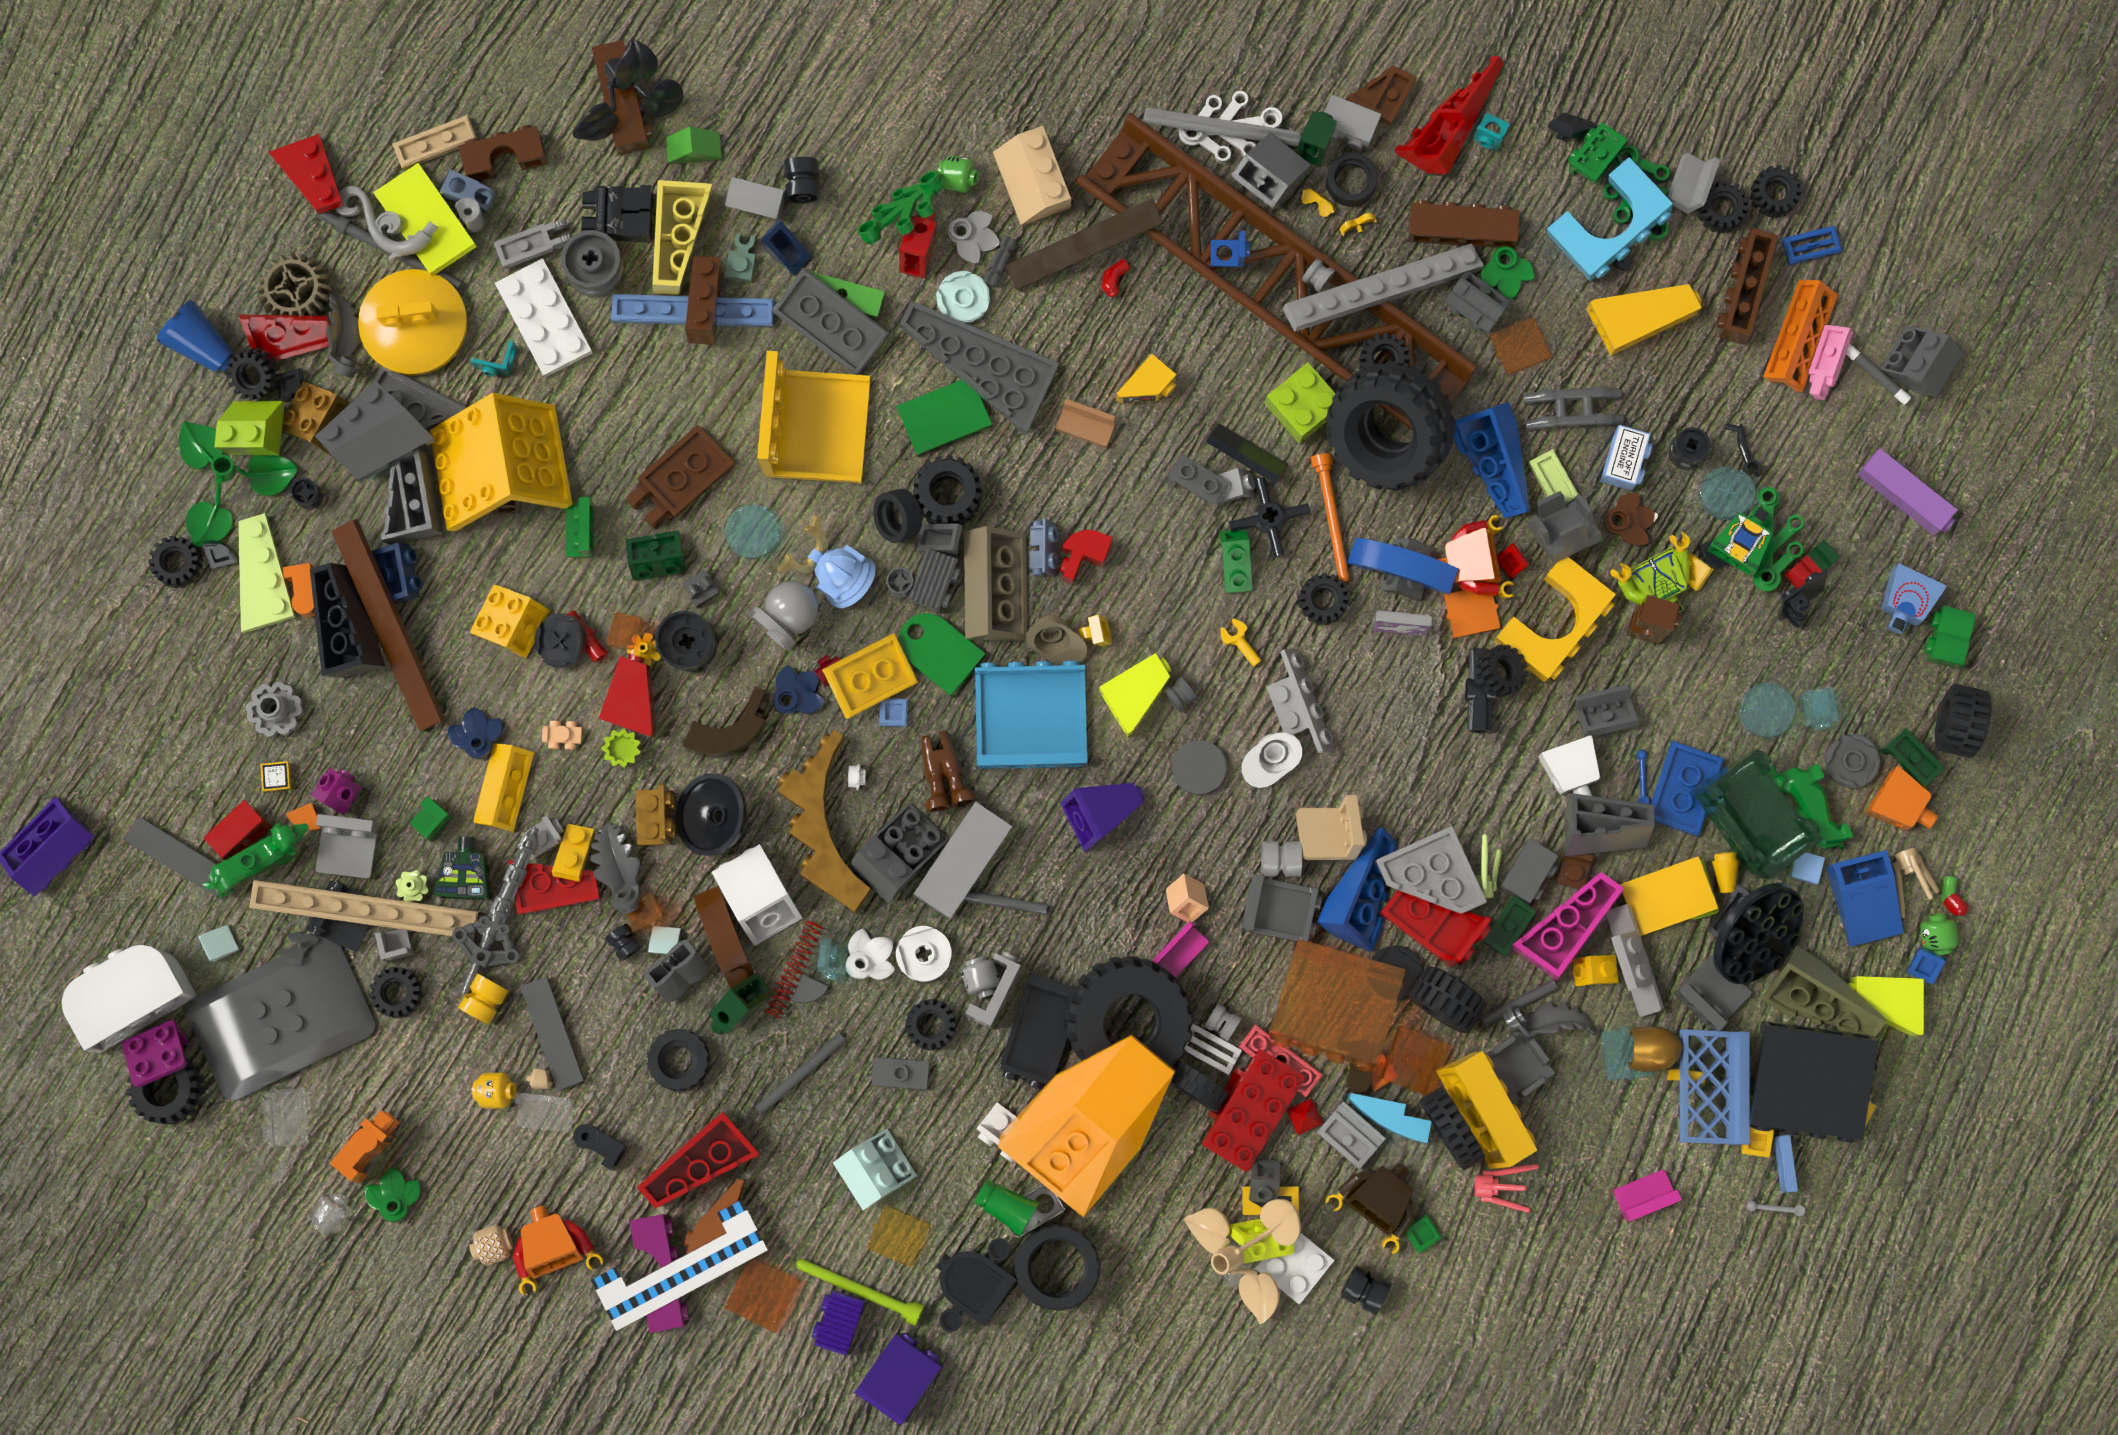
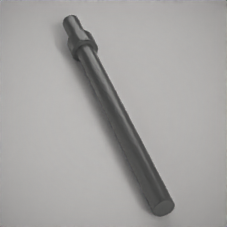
(345, 227)

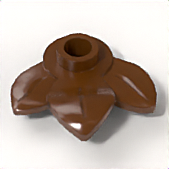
(1633, 517)

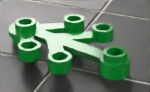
(1645, 166)
(903, 205)
(1775, 543)

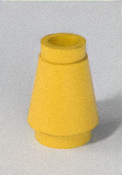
(1726, 871)

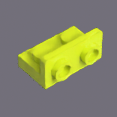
(1262, 1250)

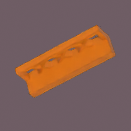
(1797, 331)

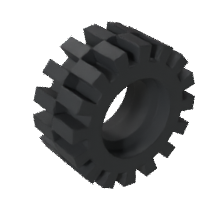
(1780, 176)
(1737, 200)
(1386, 343)
(241, 380)
(161, 554)
(1331, 584)
(1490, 677)
(379, 988)
(913, 1024)

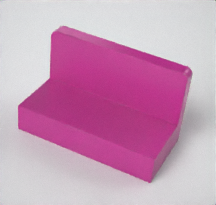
(1181, 950)
(1645, 1195)

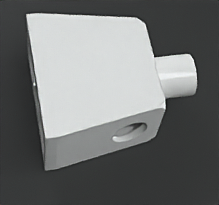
(1572, 766)

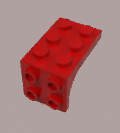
(1435, 928)

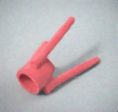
(1487, 1186)

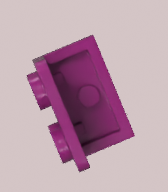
(155, 1053)

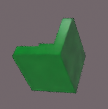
(430, 819)

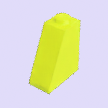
(1135, 691)
(1895, 999)

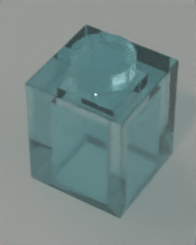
(1819, 708)

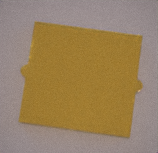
(897, 1236)

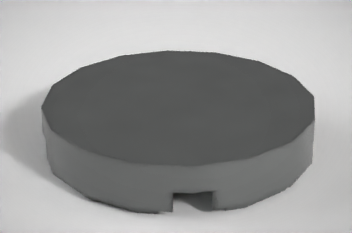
(1852, 761)
(1198, 767)

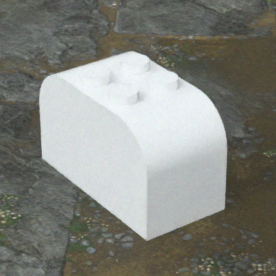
(124, 995)

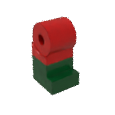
(1815, 561)

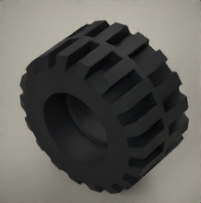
(948, 469)
(1963, 720)
(1447, 999)
(179, 1108)

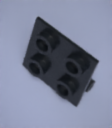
(1796, 601)
(340, 932)

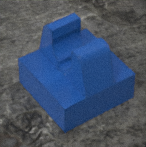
(1926, 965)

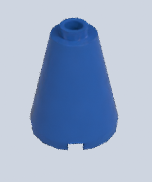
(196, 338)

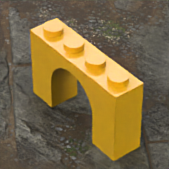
(1588, 600)

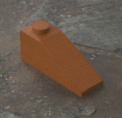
(710, 1225)

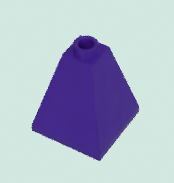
(1099, 810)

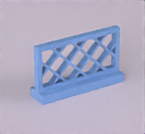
(1736, 1082)

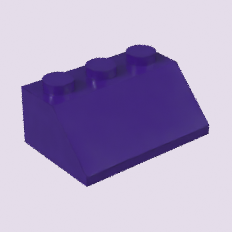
(45, 847)

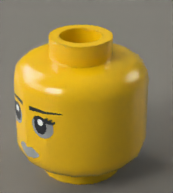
(493, 1090)

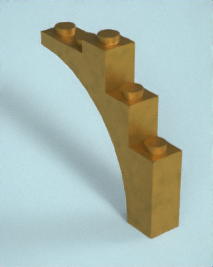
(810, 828)

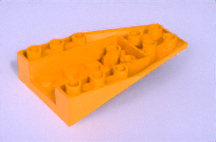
(1089, 1122)

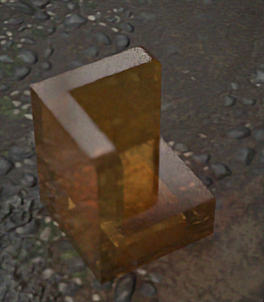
(624, 630)
(646, 915)

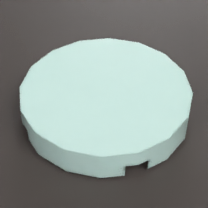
(963, 297)

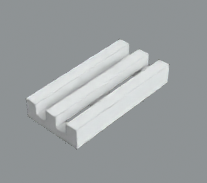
(1232, 1060)

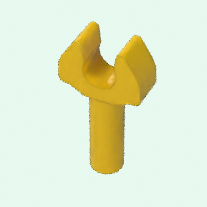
(1240, 642)

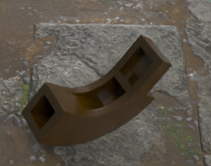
(732, 739)

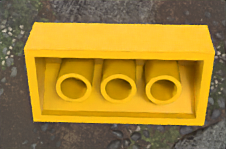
(1487, 1110)

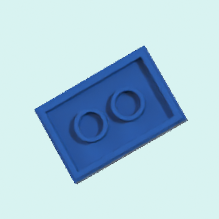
(1673, 795)

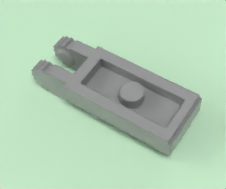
(530, 243)

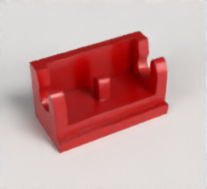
(237, 831)

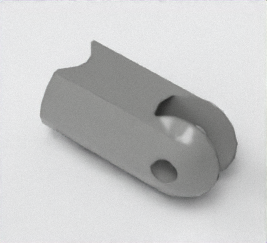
(470, 214)

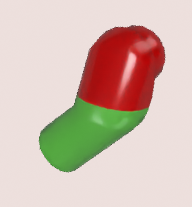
(1951, 899)

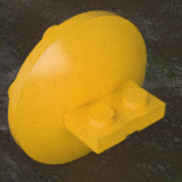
(412, 322)

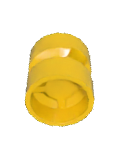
(483, 999)

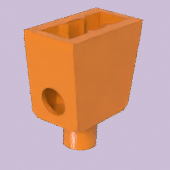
(1901, 802)

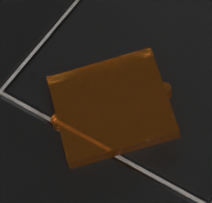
(1520, 346)

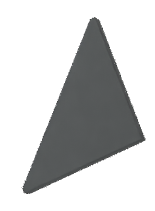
(421, 402)

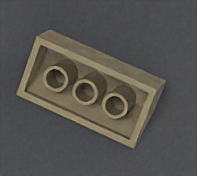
(995, 585)

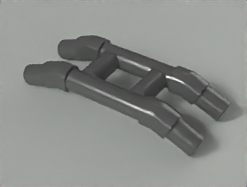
(1561, 418)

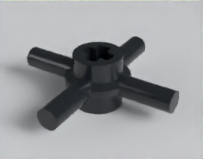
(1264, 526)

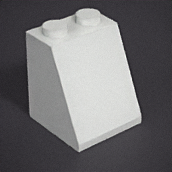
(756, 895)

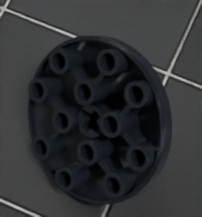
(1756, 931)

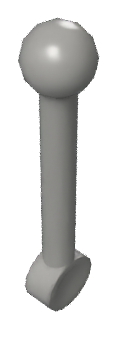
(1797, 1210)

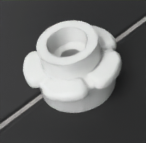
(856, 776)

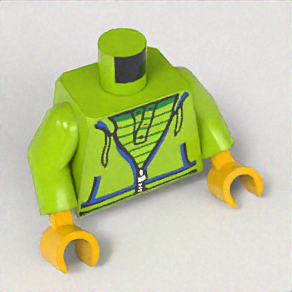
(1659, 576)

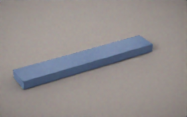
(673, 310)

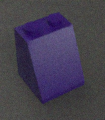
(899, 1377)

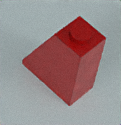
(631, 697)

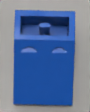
(1866, 898)

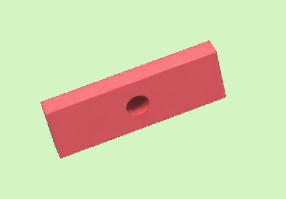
(1259, 1039)

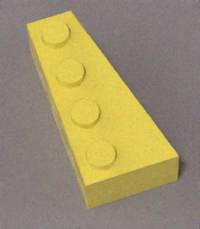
(678, 223)

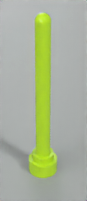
(909, 1311)

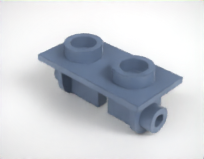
(1046, 560)

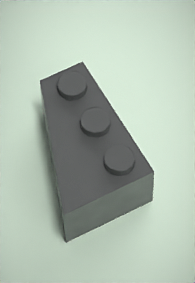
(1606, 825)

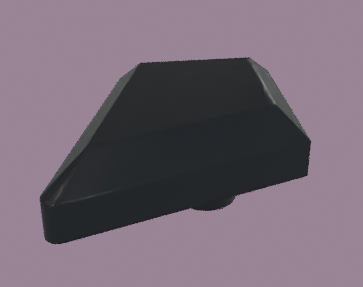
(1570, 126)

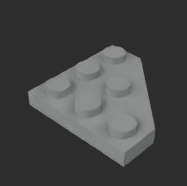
(1434, 872)

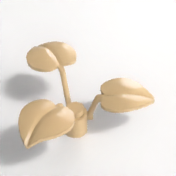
(1211, 1230)

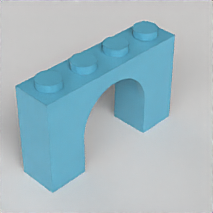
(1595, 254)

